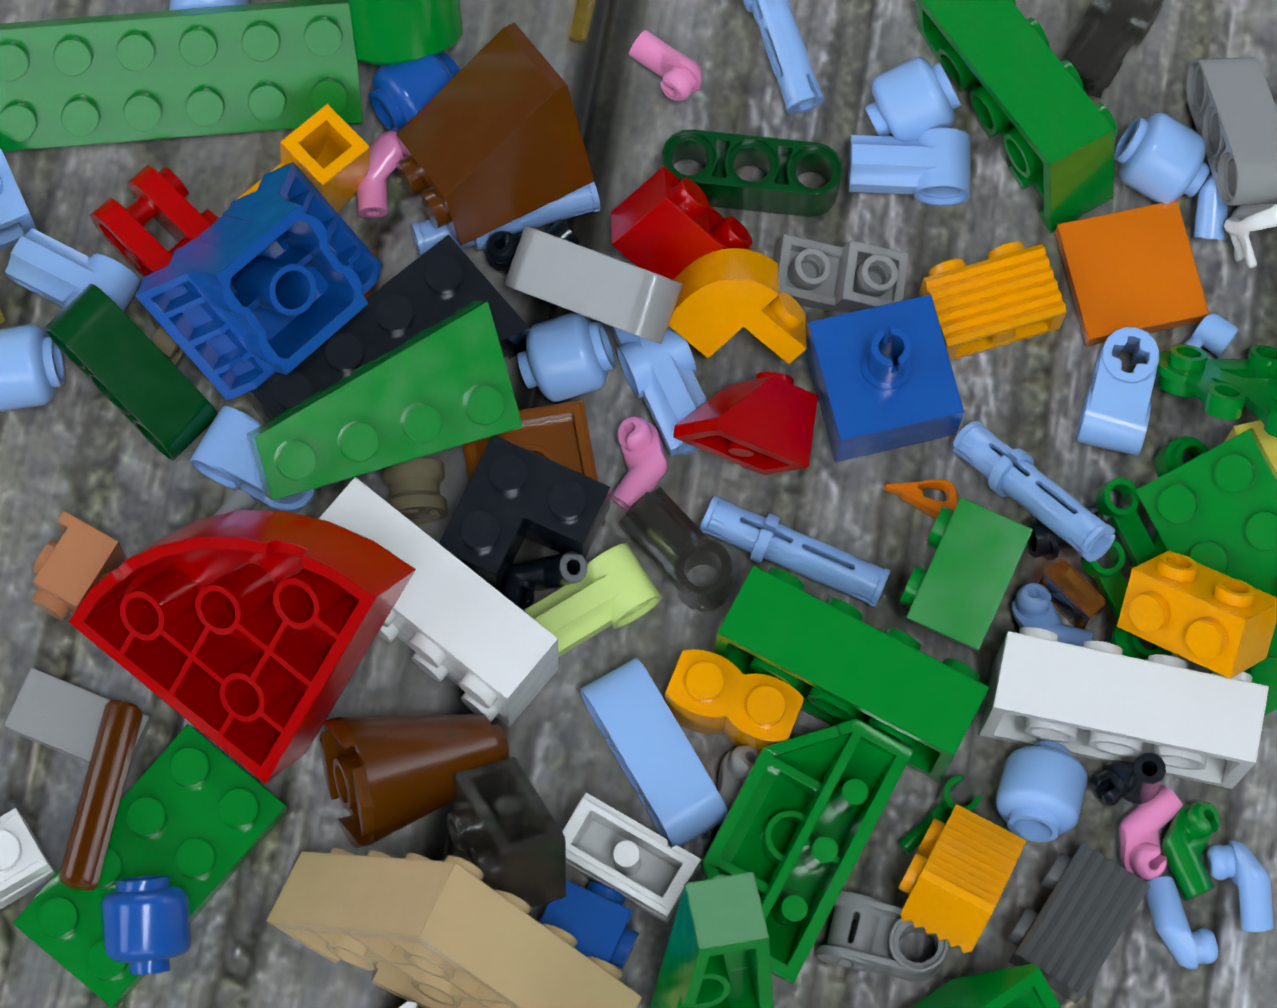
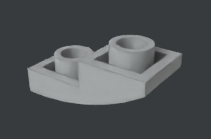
(840, 277)

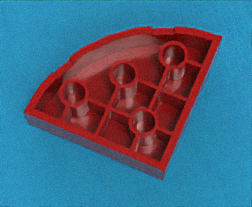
(248, 625)

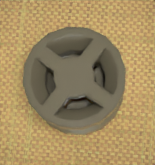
(416, 489)

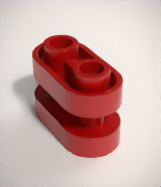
(159, 197)

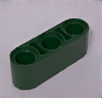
(779, 159)
(131, 371)

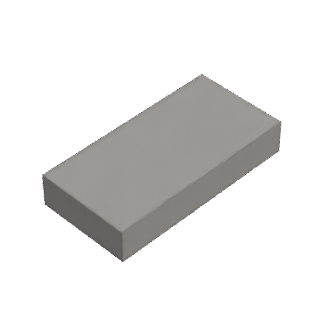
(61, 716)

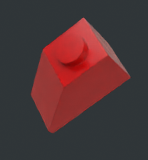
(755, 424)

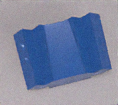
(262, 284)

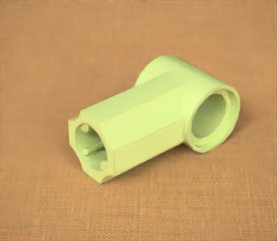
(610, 594)

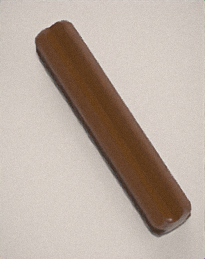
(100, 796)

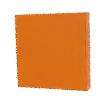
(1131, 271)

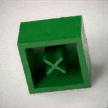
(967, 573)

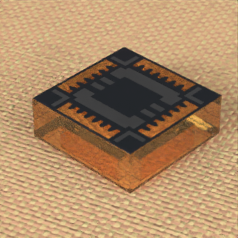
(1072, 594)

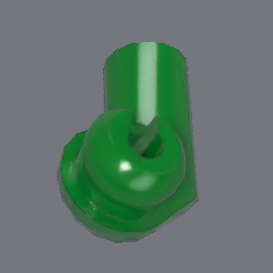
(1185, 844)

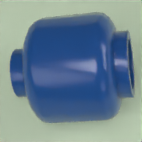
(407, 87)
(146, 923)

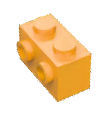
(1199, 613)

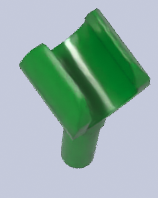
(942, 812)

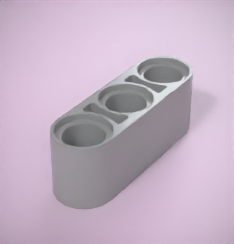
(1238, 125)
(593, 284)

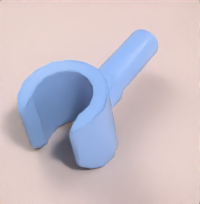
(1213, 334)

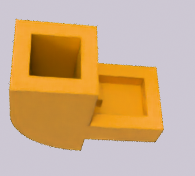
(328, 155)
(734, 292)

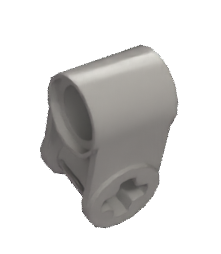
(876, 940)

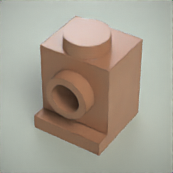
(73, 566)

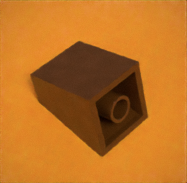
(494, 141)

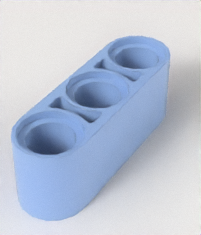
(654, 753)

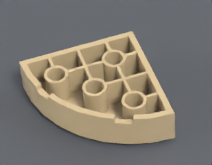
(439, 934)

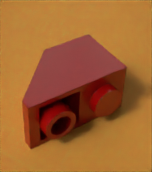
(672, 225)

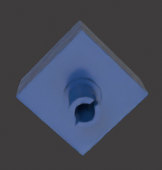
(883, 378)

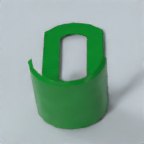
(403, 29)

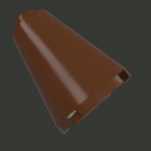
(401, 766)

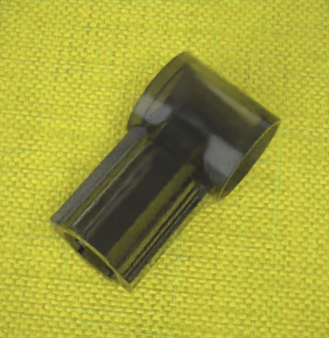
(1107, 38)
(676, 547)

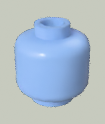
(912, 100)
(1161, 158)
(566, 357)
(28, 367)
(1041, 791)

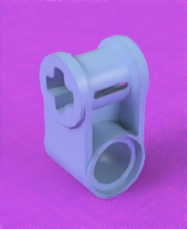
(1117, 401)
(228, 460)

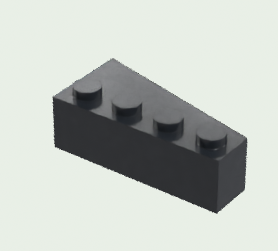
(400, 309)

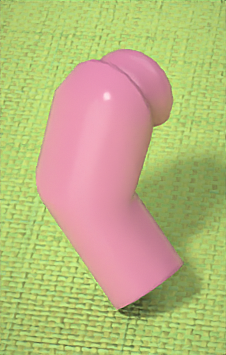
(679, 73)
(372, 191)
(644, 460)
(1140, 834)

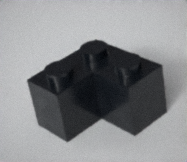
(521, 497)

